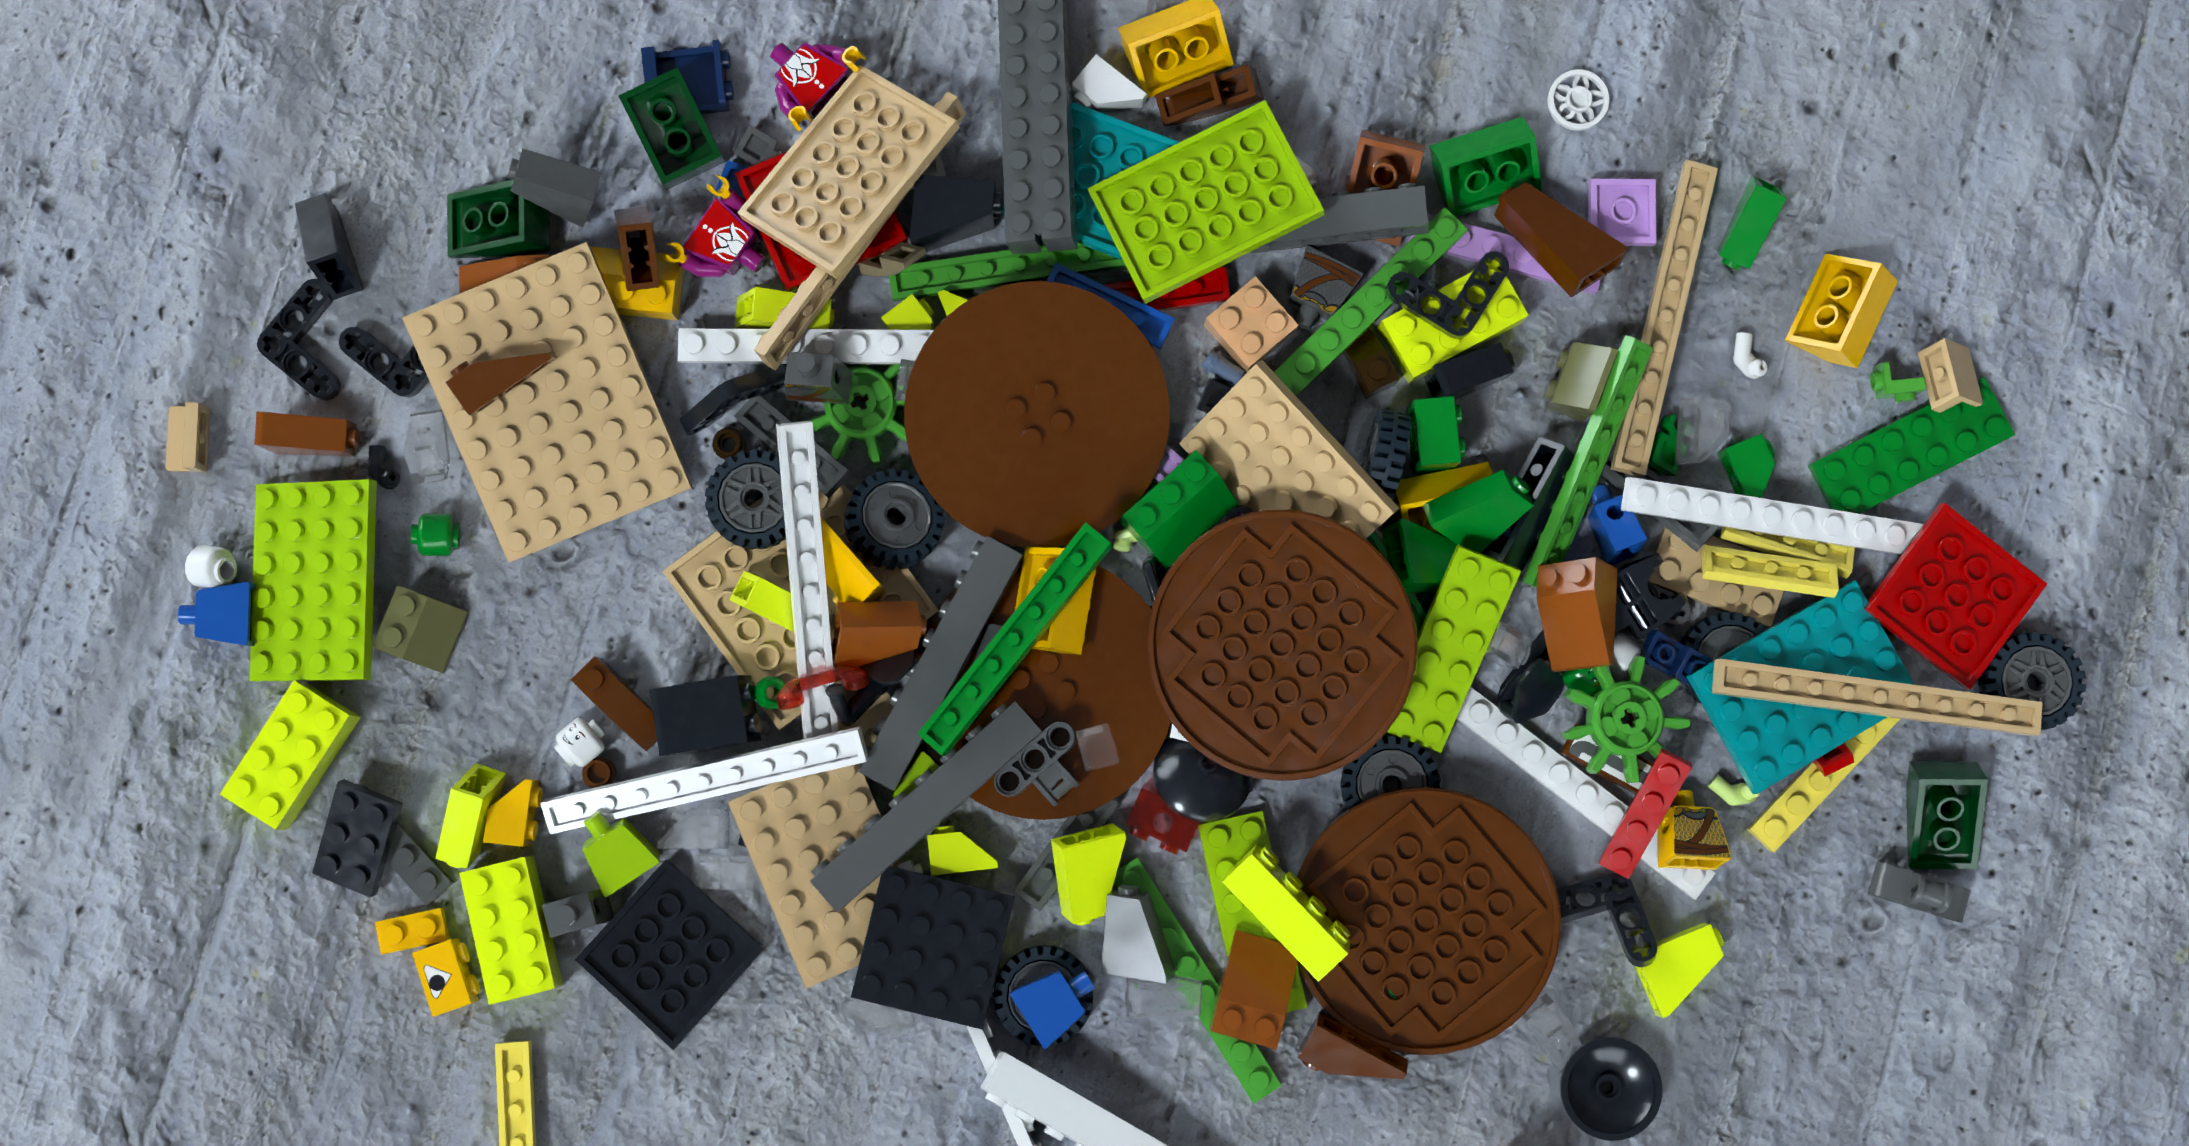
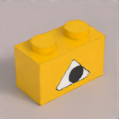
(446, 976)

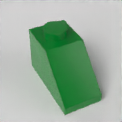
(1749, 465)

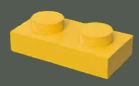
(412, 930)

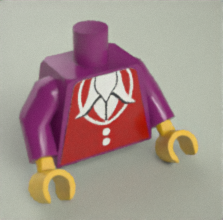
(811, 77)
(720, 239)

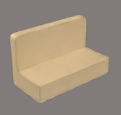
(1949, 375)
(188, 438)

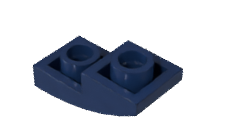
(1672, 657)

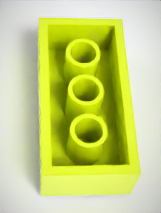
(1420, 346)
(290, 755)
(1288, 911)
(510, 929)

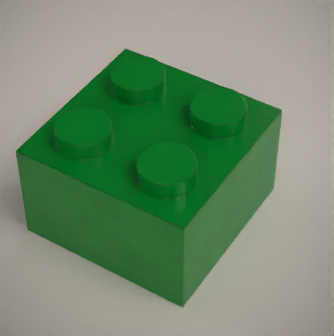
(1435, 435)

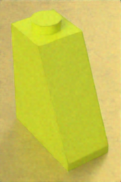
(761, 308)
(764, 599)
(466, 815)
(1087, 870)
(1679, 966)

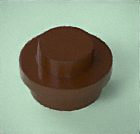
(599, 772)

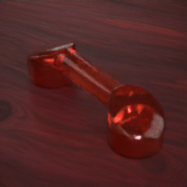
(791, 693)

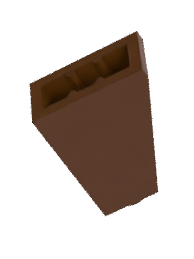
(637, 248)

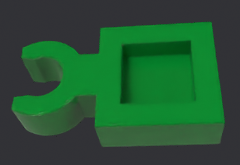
(1664, 447)

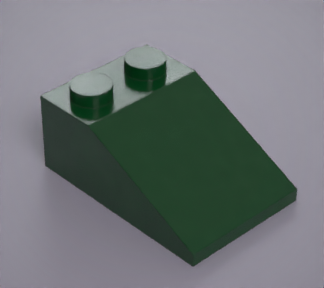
(671, 128)
(495, 223)
(1945, 814)

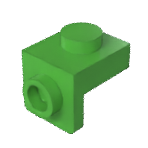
(1901, 390)

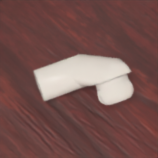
(1745, 359)

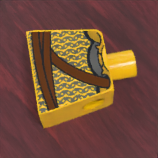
(1691, 836)

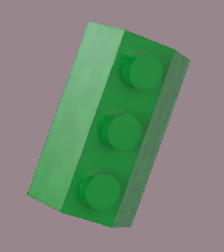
(1484, 164)
(1179, 510)

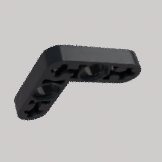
(1448, 307)
(289, 347)
(396, 366)
(730, 393)
(1616, 907)

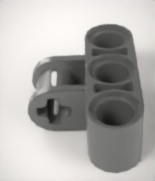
(1048, 774)
(1919, 891)

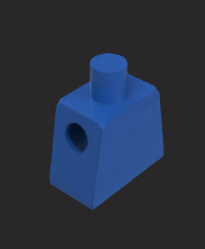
(1614, 530)
(221, 613)
(1052, 1004)

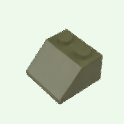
(1580, 379)
(420, 629)

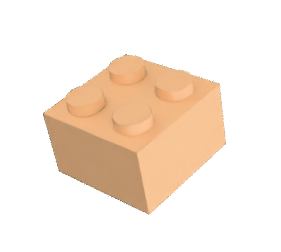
(1250, 324)

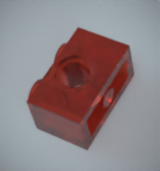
(1141, 823)

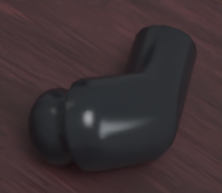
(379, 470)

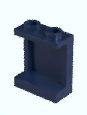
(701, 69)

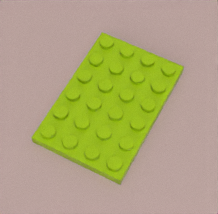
(1205, 201)
(313, 581)

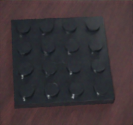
(933, 947)
(670, 954)

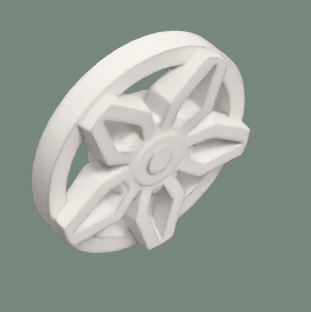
(1578, 100)

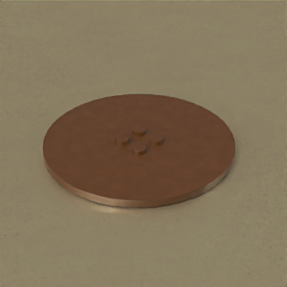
(1036, 413)
(1282, 645)
(1084, 690)
(1440, 911)

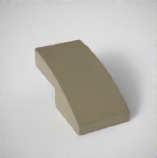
(892, 261)

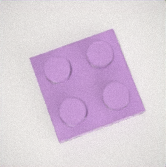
(1624, 209)

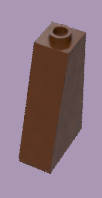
(1559, 239)

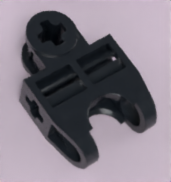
(1640, 608)

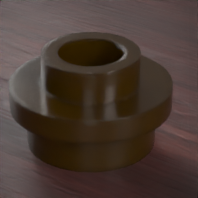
(720, 438)

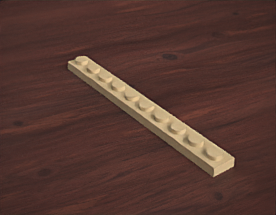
(820, 285)
(1665, 316)
(1876, 697)

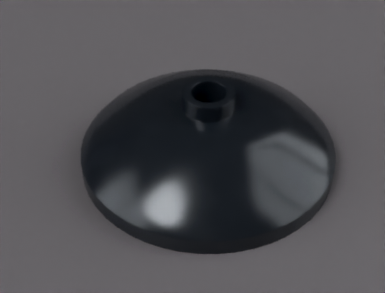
(1194, 790)
(1632, 1097)

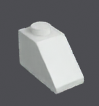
(1105, 88)

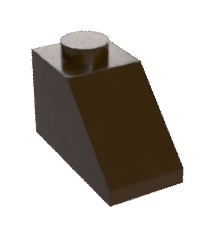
(1371, 365)

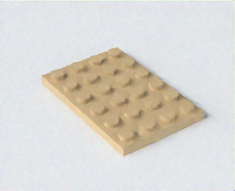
(848, 170)
(1283, 457)
(788, 834)

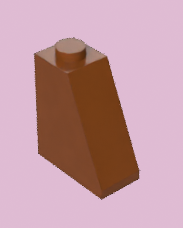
(306, 435)
(875, 631)

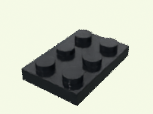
(357, 838)

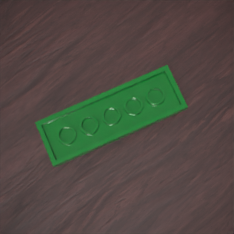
(1909, 452)

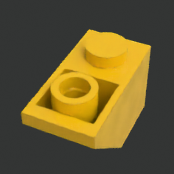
(512, 817)

